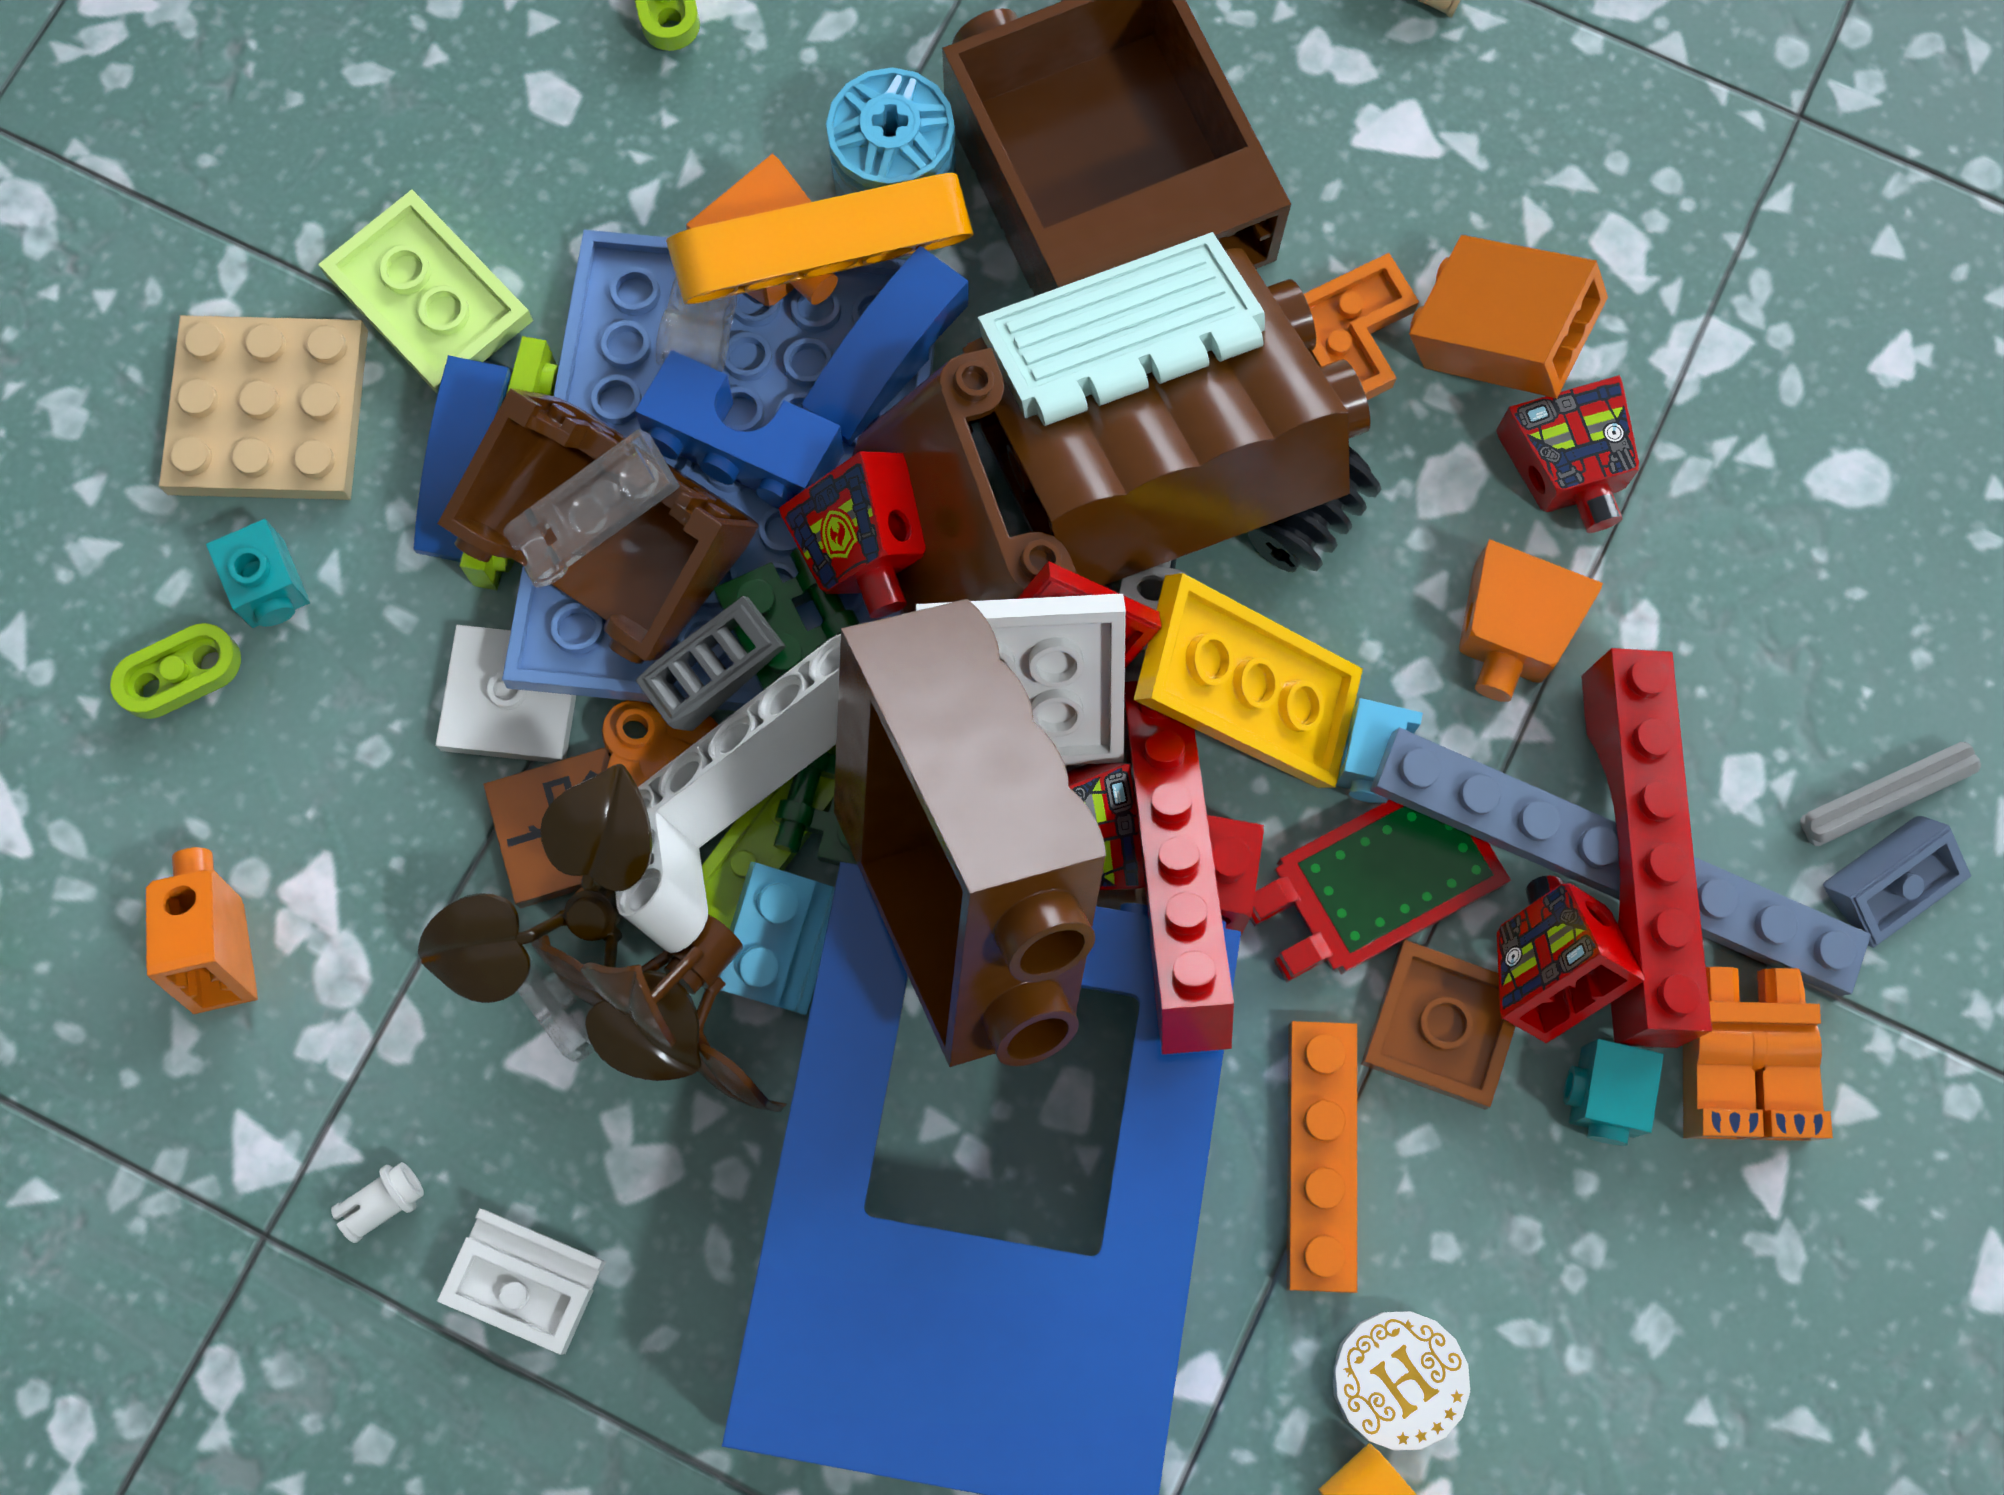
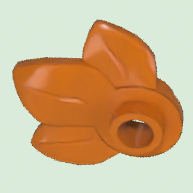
(656, 749)

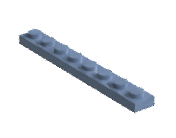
(1587, 850)

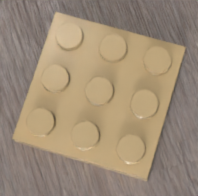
(264, 407)

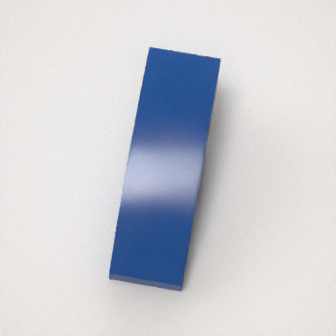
(888, 343)
(462, 414)

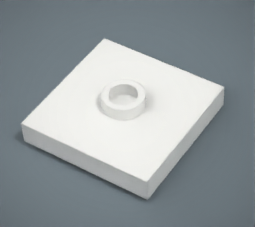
(496, 721)

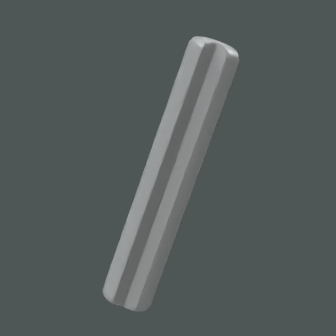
(1890, 793)

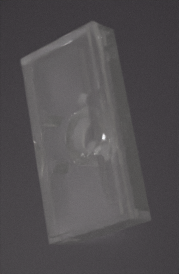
(549, 1003)

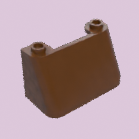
(959, 517)
(641, 578)

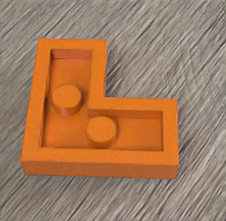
(1353, 309)

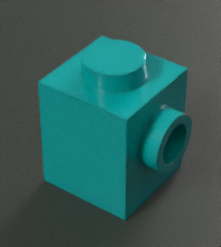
(258, 574)
(1613, 1091)

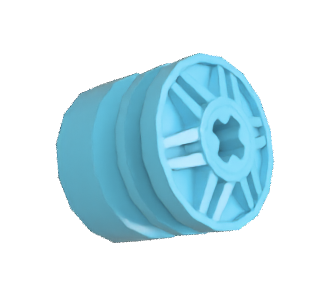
(886, 105)

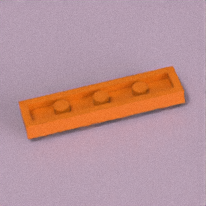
(1322, 1157)

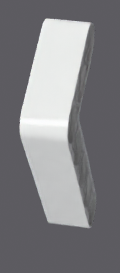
(720, 782)

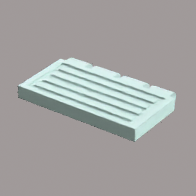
(1122, 325)

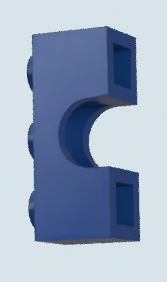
(686, 419)

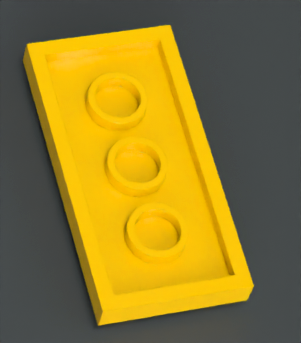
(1248, 682)

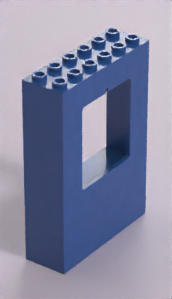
(958, 1348)

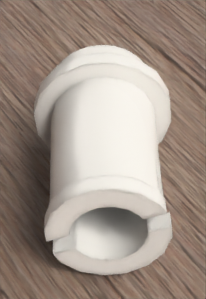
(378, 1201)

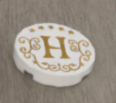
(1401, 1380)

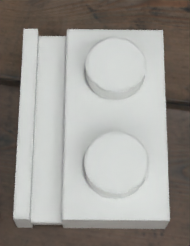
(521, 1281)

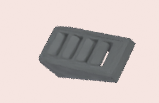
(676, 665)

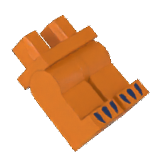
(1758, 1065)

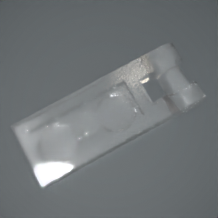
(591, 507)

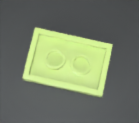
(425, 289)

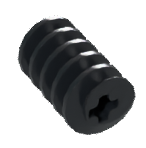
(1292, 539)

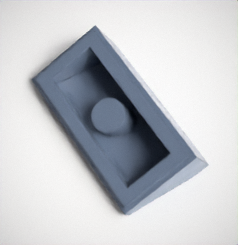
(1898, 878)

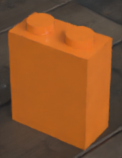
(1508, 315)

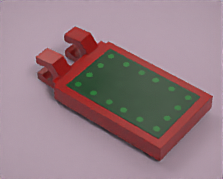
(1375, 886)

